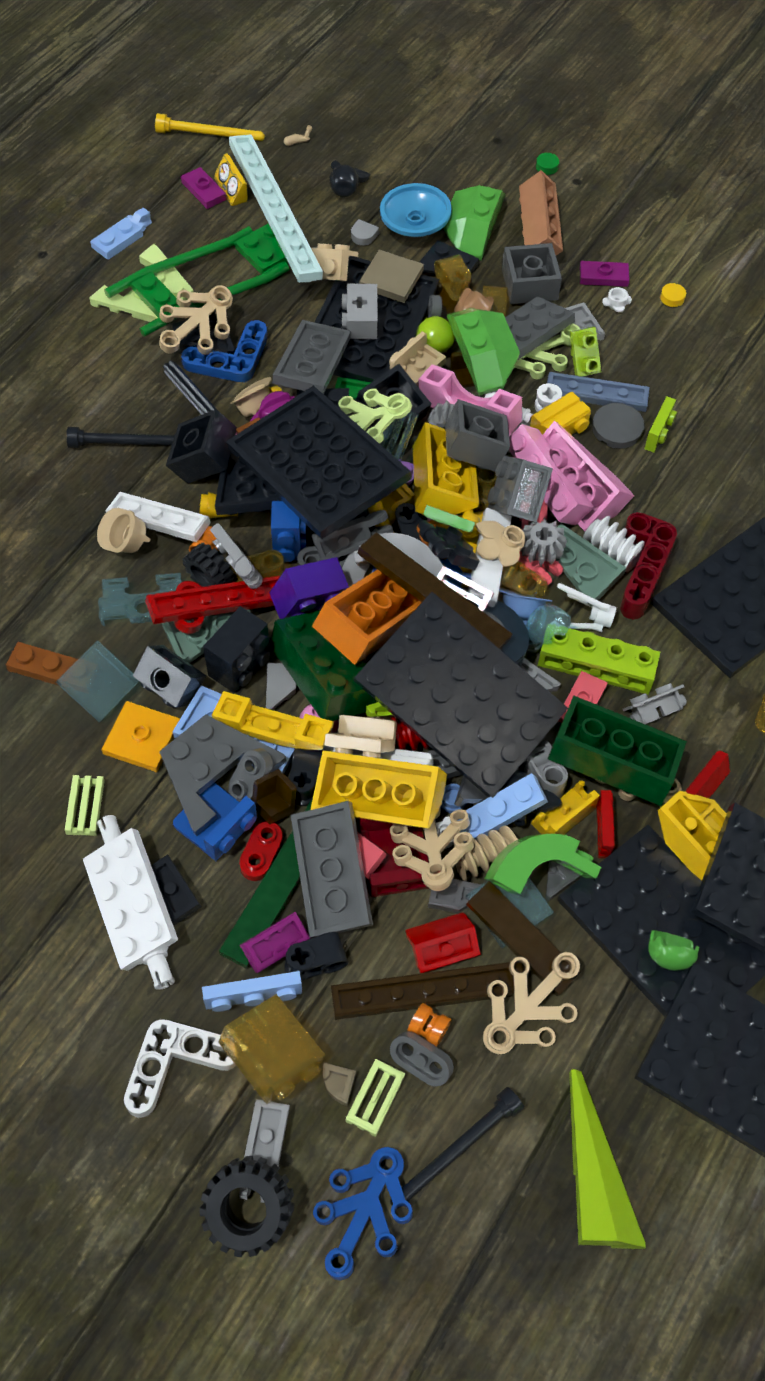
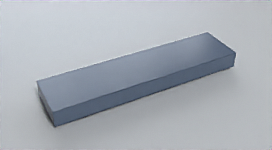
(601, 391)

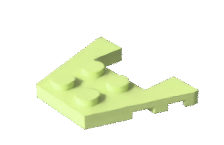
(131, 302)

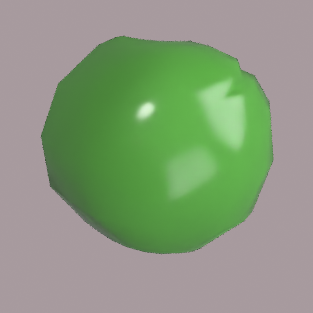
(672, 951)

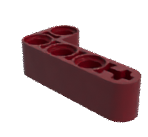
(659, 541)

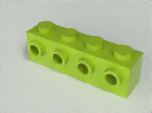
(603, 658)

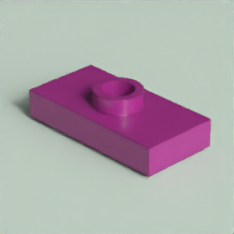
(203, 188)
(604, 273)
(274, 941)

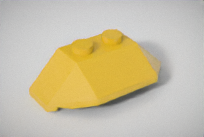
(691, 829)

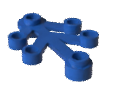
(366, 1206)

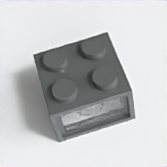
(519, 488)

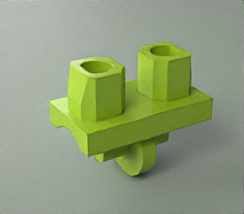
(585, 351)

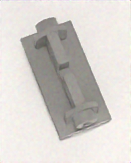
(666, 699)

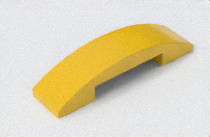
(271, 725)

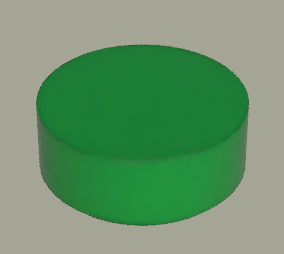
(547, 163)

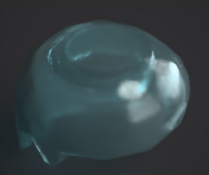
(546, 622)

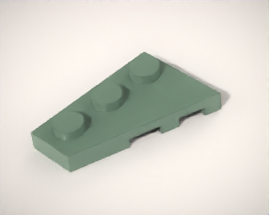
(191, 645)

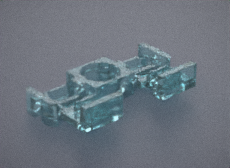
(117, 599)

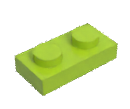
(658, 430)

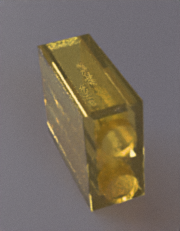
(272, 1049)

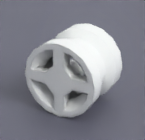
(546, 395)

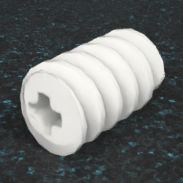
(614, 542)

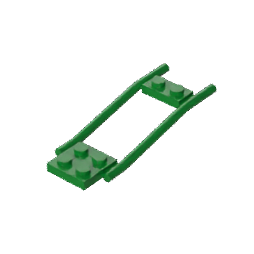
(256, 246)

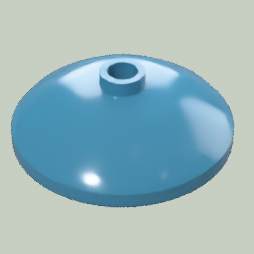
(415, 210)

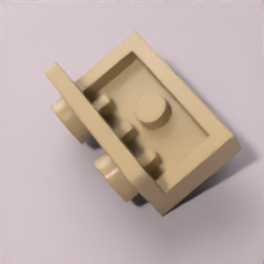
(334, 261)
(417, 357)
(364, 734)

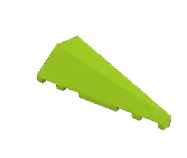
(602, 1201)

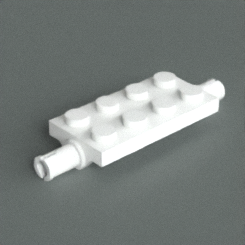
(131, 902)

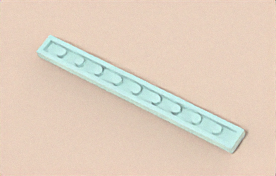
(276, 209)

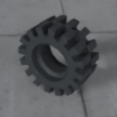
(207, 566)

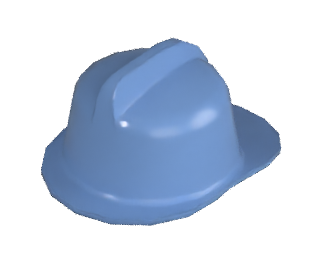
(521, 603)

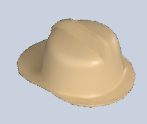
(250, 398)
(121, 531)

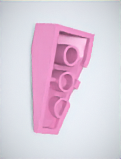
(587, 472)

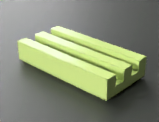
(86, 782)
(363, 1123)

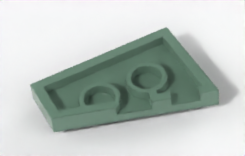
(588, 567)

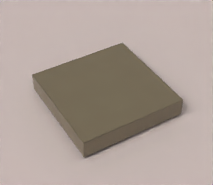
(393, 275)

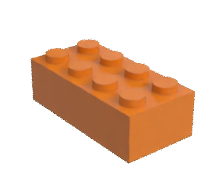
(365, 615)

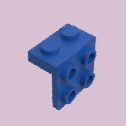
(232, 822)

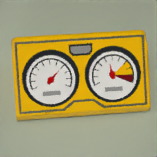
(231, 181)

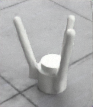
(601, 613)

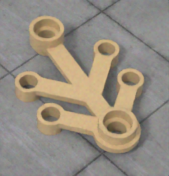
(196, 317)
(439, 871)
(526, 1006)

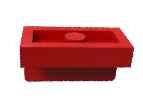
(443, 942)

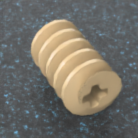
(484, 851)

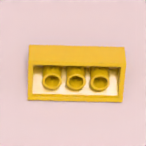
(439, 478)
(381, 788)

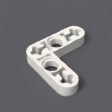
(173, 1048)

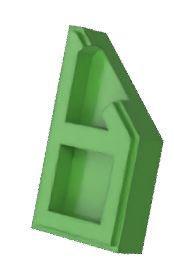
(448, 519)

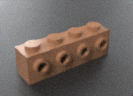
(540, 212)

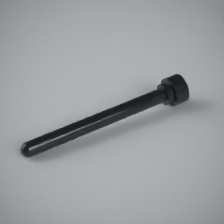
(79, 437)
(506, 1105)

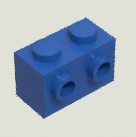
(287, 531)

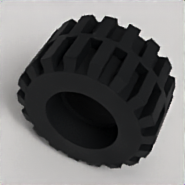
(226, 1226)

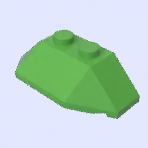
(473, 218)
(485, 346)

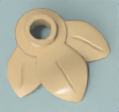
(500, 542)

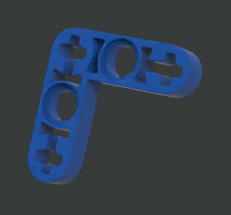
(237, 361)

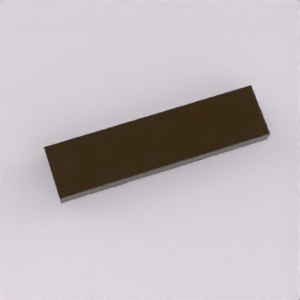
(517, 933)

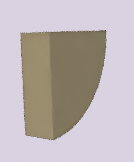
(338, 1082)

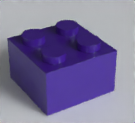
(307, 587)

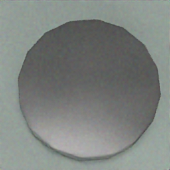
(618, 425)

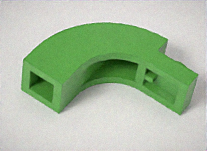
(518, 860)

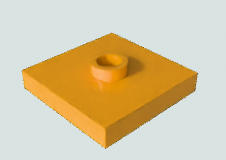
(140, 736)

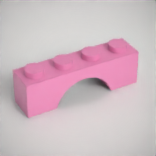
(442, 385)
(562, 496)

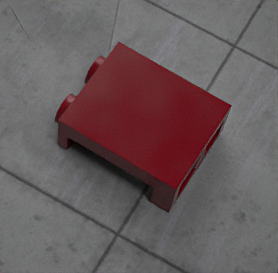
(390, 877)

